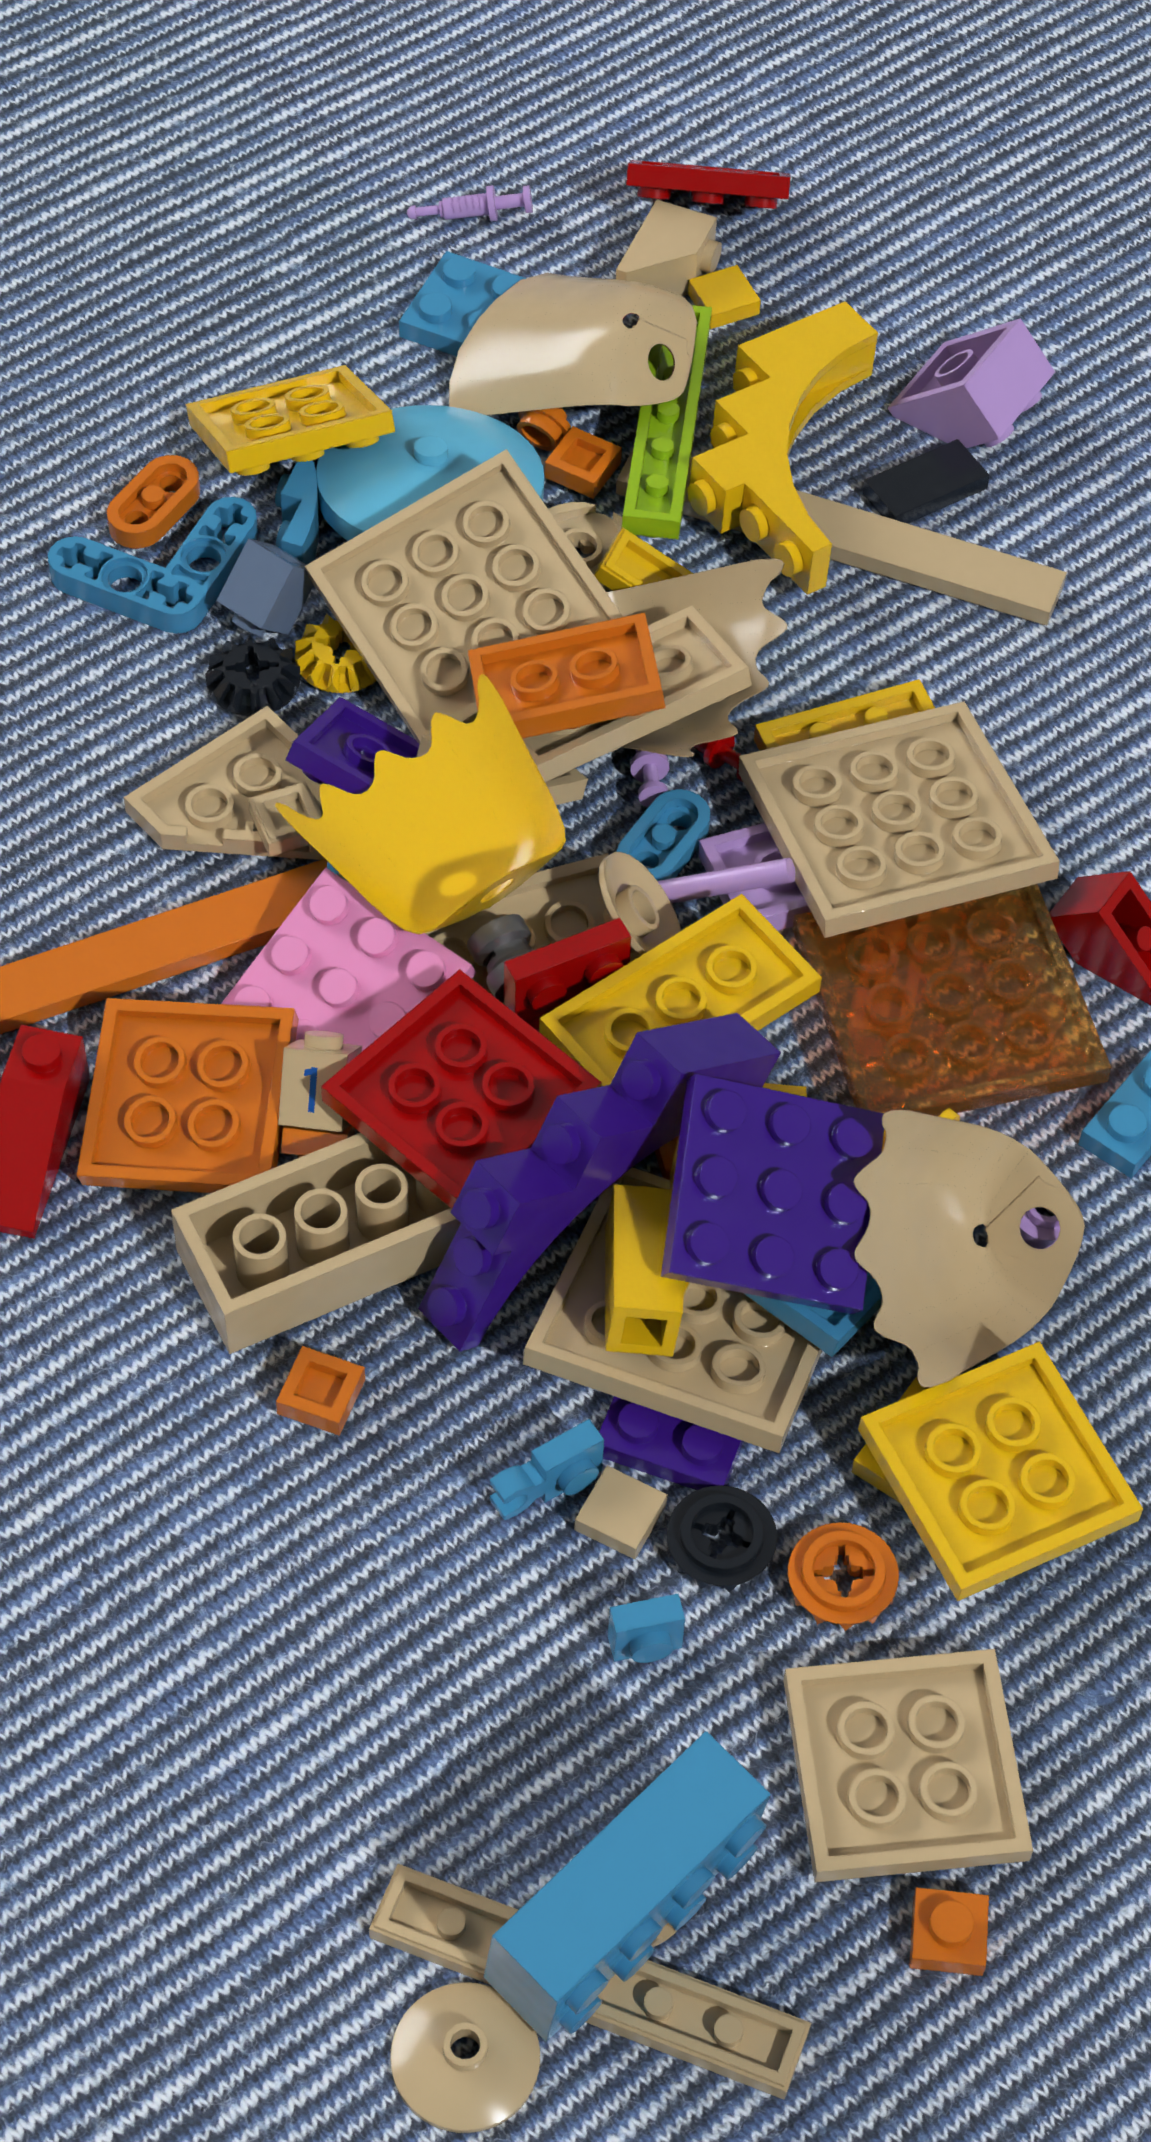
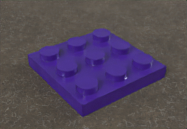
(770, 1194)

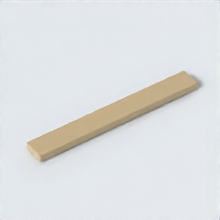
(924, 558)

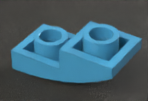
(300, 513)

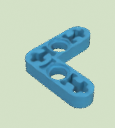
(174, 583)

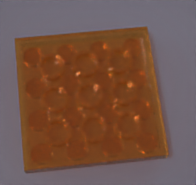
(955, 1007)

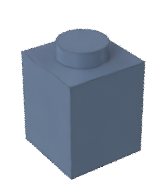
(266, 589)

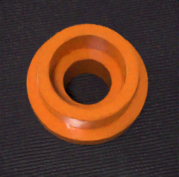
(544, 427)

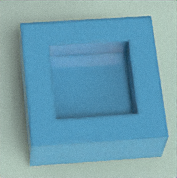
(646, 1629)

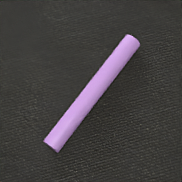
(729, 880)

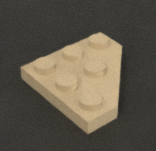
(205, 796)

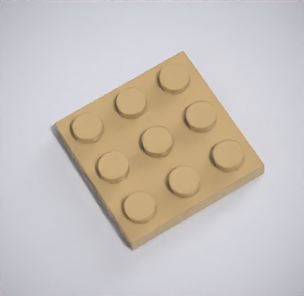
(906, 1765)

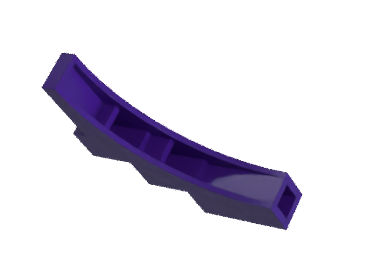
(587, 1142)

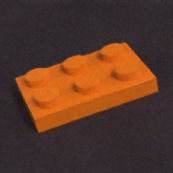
(573, 675)

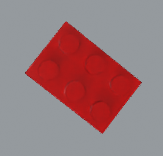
(708, 183)

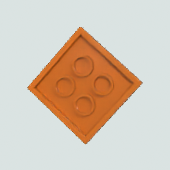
(185, 1095)

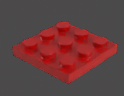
(454, 1085)

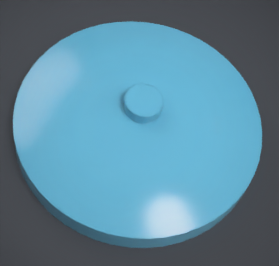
(422, 455)

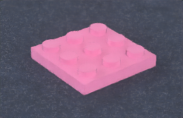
(344, 966)

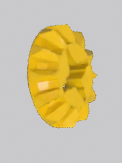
(318, 664)

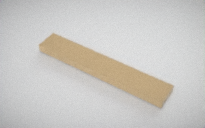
(651, 2007)

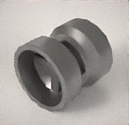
(497, 943)

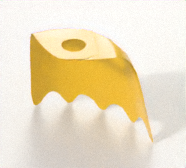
(444, 827)

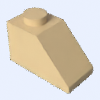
(671, 248)

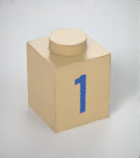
(304, 1070)

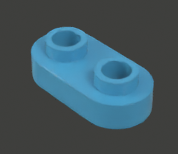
(656, 841)

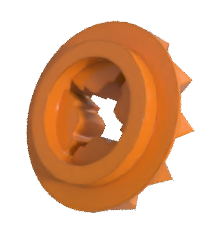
(865, 1557)

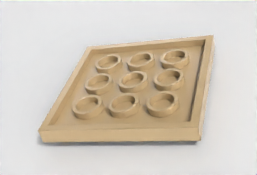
(455, 576)
(897, 818)
(731, 1359)

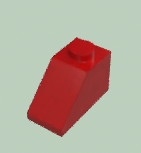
(1108, 929)

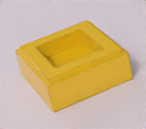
(727, 294)

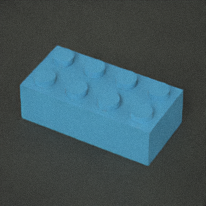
(626, 1887)

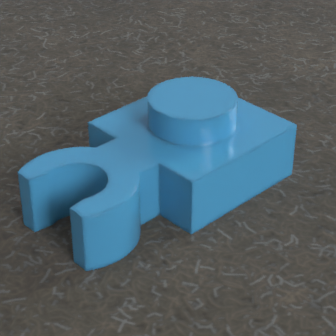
(557, 1467)

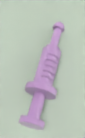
(475, 205)
(649, 768)

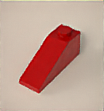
(37, 1114)

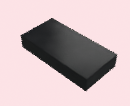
(926, 483)

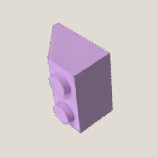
(976, 386)

